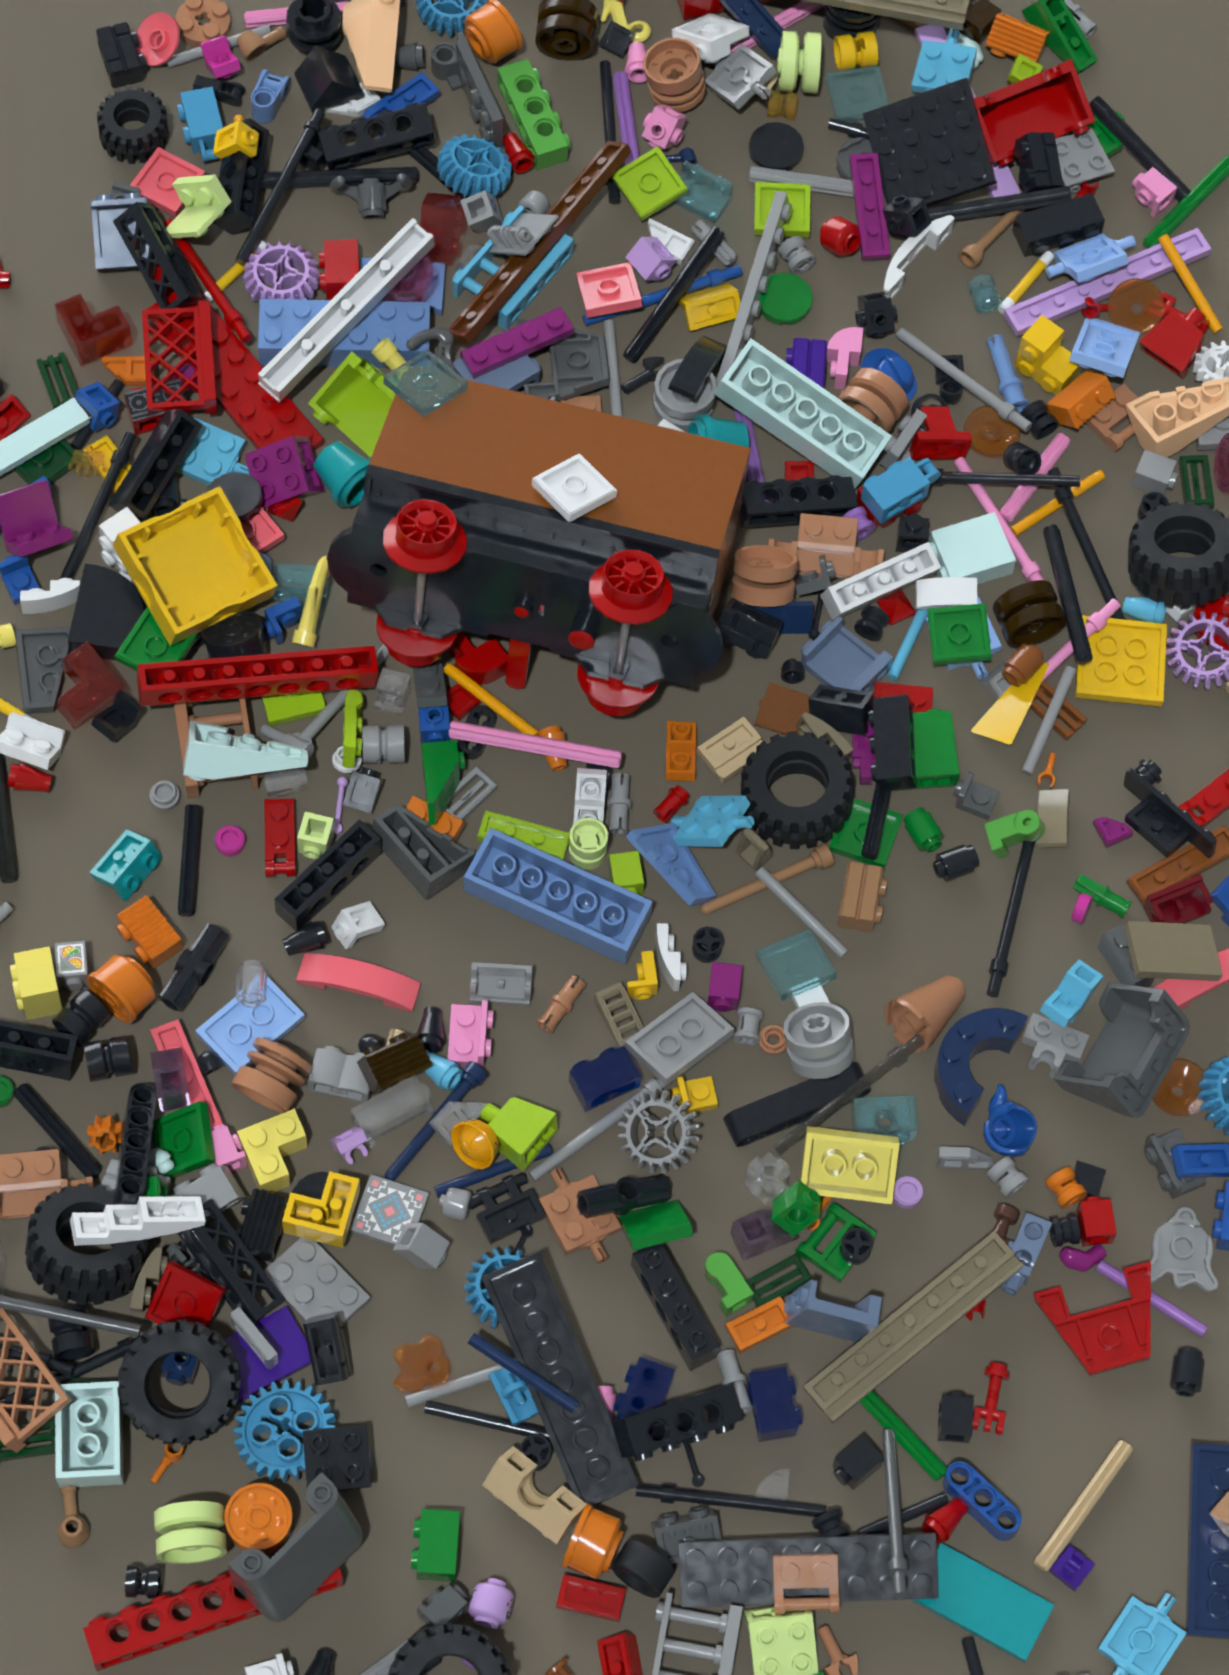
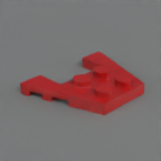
(1107, 1335)

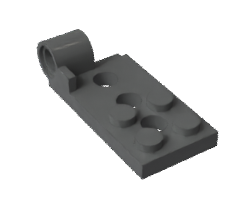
(464, 72)

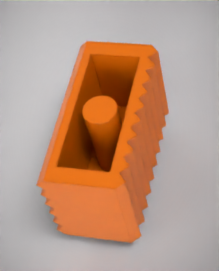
(1015, 36)
(1081, 399)
(149, 932)

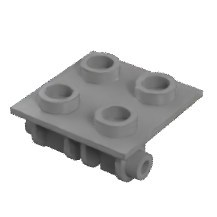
(1082, 159)
(521, 235)

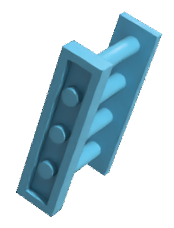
(527, 290)

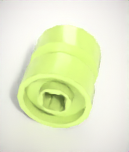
(588, 843)

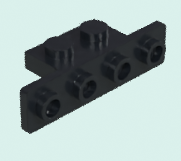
(1162, 821)

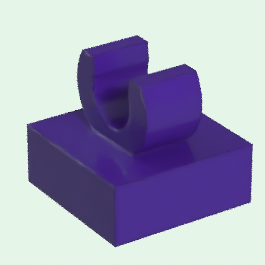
(1072, 1568)

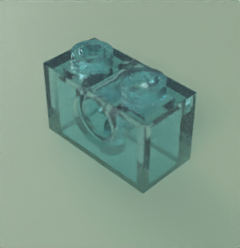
(897, 1109)

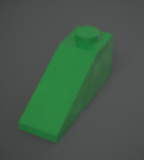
(1065, 34)
(441, 774)

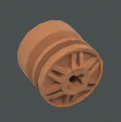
(674, 74)
(270, 1078)

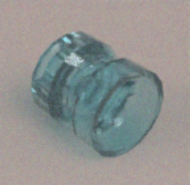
(984, 293)

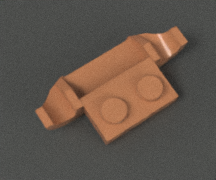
(833, 538)
(28, 1179)

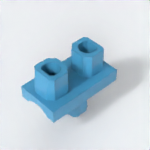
(513, 1396)

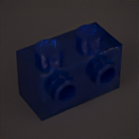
(604, 1077)
(647, 1388)
(773, 1404)

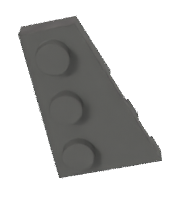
(39, 666)

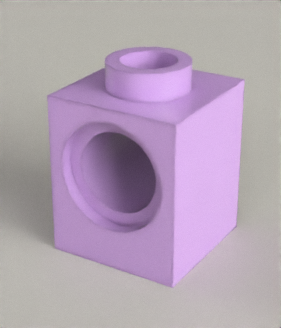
(651, 259)

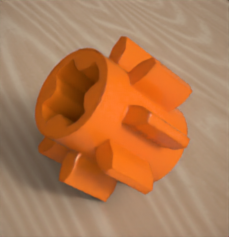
(105, 1142)

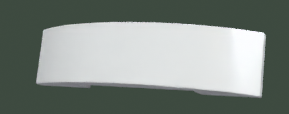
(931, 236)

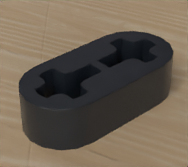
(476, 713)

